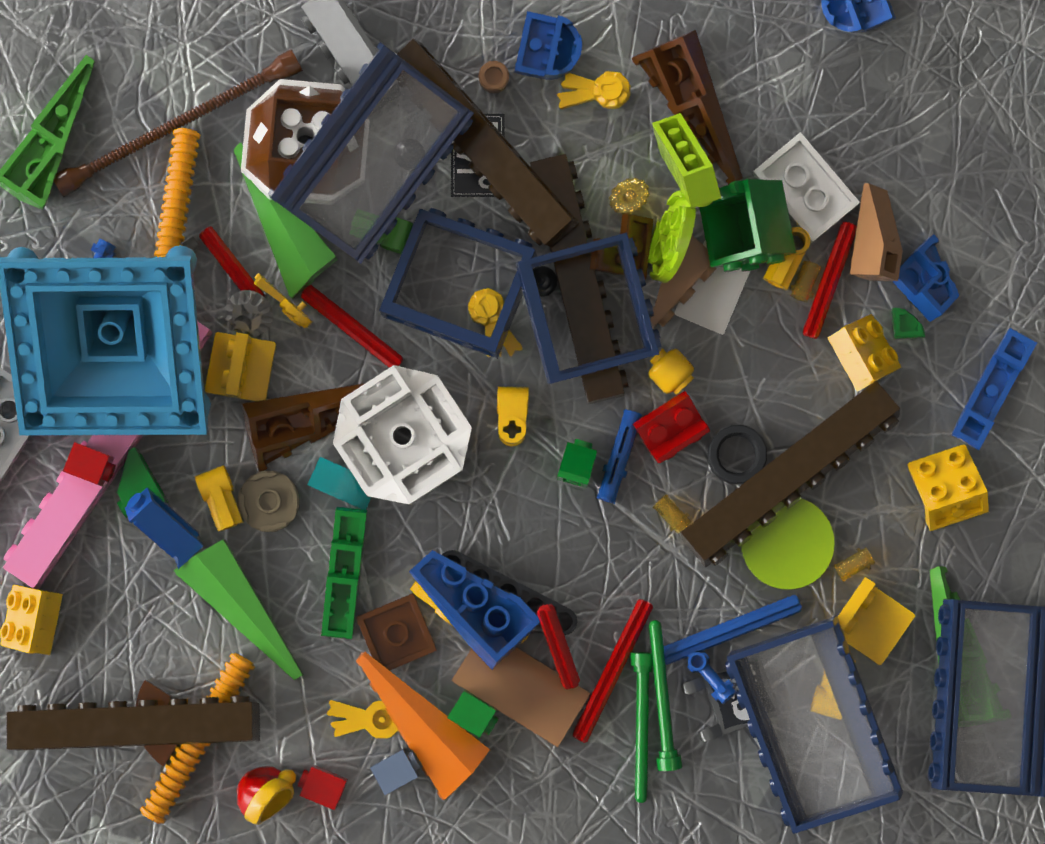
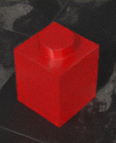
(89, 464)
(322, 786)

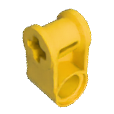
(512, 409)

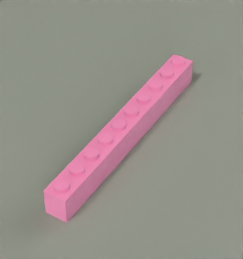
(68, 509)

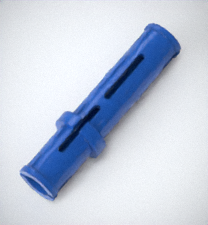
(608, 490)

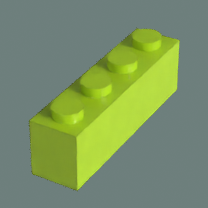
(686, 161)

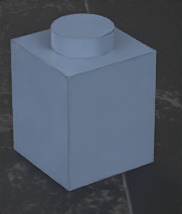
(396, 770)

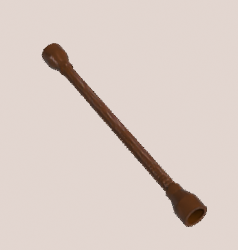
(72, 178)

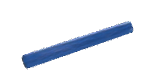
(732, 629)

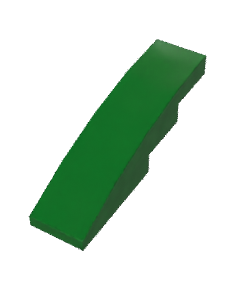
(344, 572)

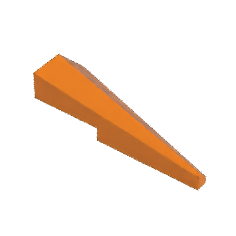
(441, 746)

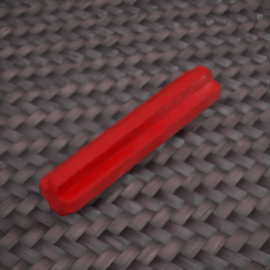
(228, 260)
(558, 646)

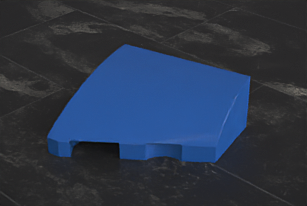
(927, 280)

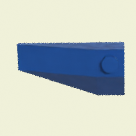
(480, 612)

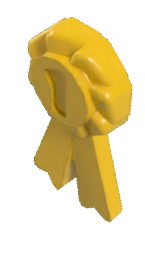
(609, 90)
(288, 308)
(485, 310)
(373, 719)

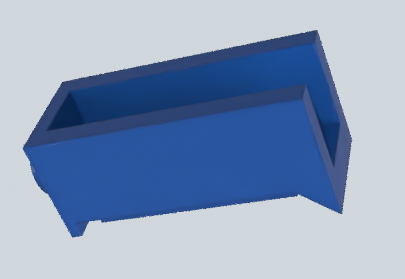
(163, 526)

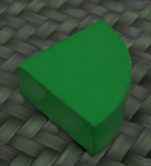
(906, 325)

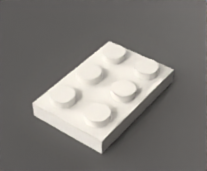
(811, 188)

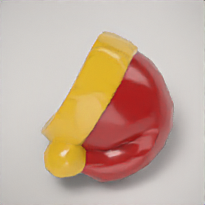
(264, 792)

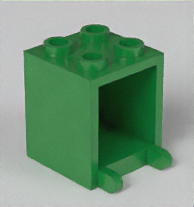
(748, 225)

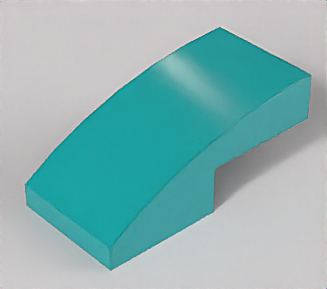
(338, 483)

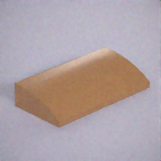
(524, 692)

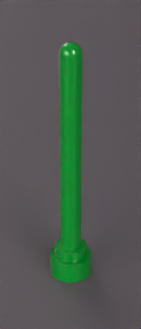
(642, 665)
(668, 757)

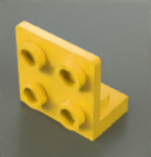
(949, 487)
(873, 621)

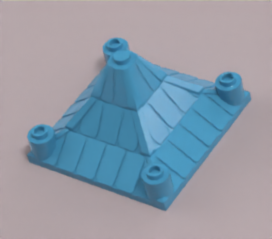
(104, 344)

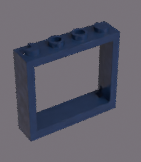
(642, 308)
(440, 328)

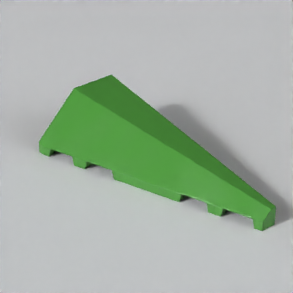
(224, 585)

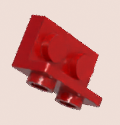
(671, 427)

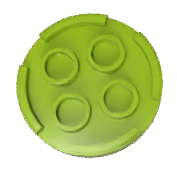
(671, 238)
(791, 548)

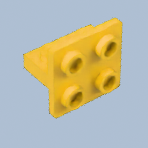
(864, 352)
(240, 366)
(30, 620)

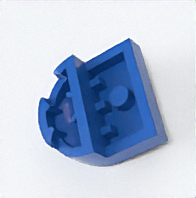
(857, 15)
(548, 47)

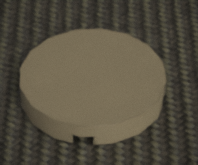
(268, 501)

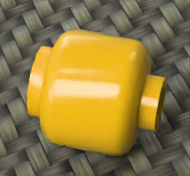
(671, 371)

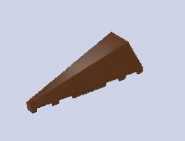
(685, 81)
(289, 421)

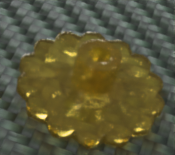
(629, 196)

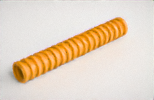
(177, 190)
(188, 754)

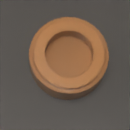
(493, 77)

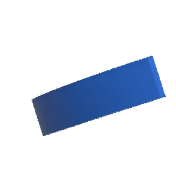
(993, 388)

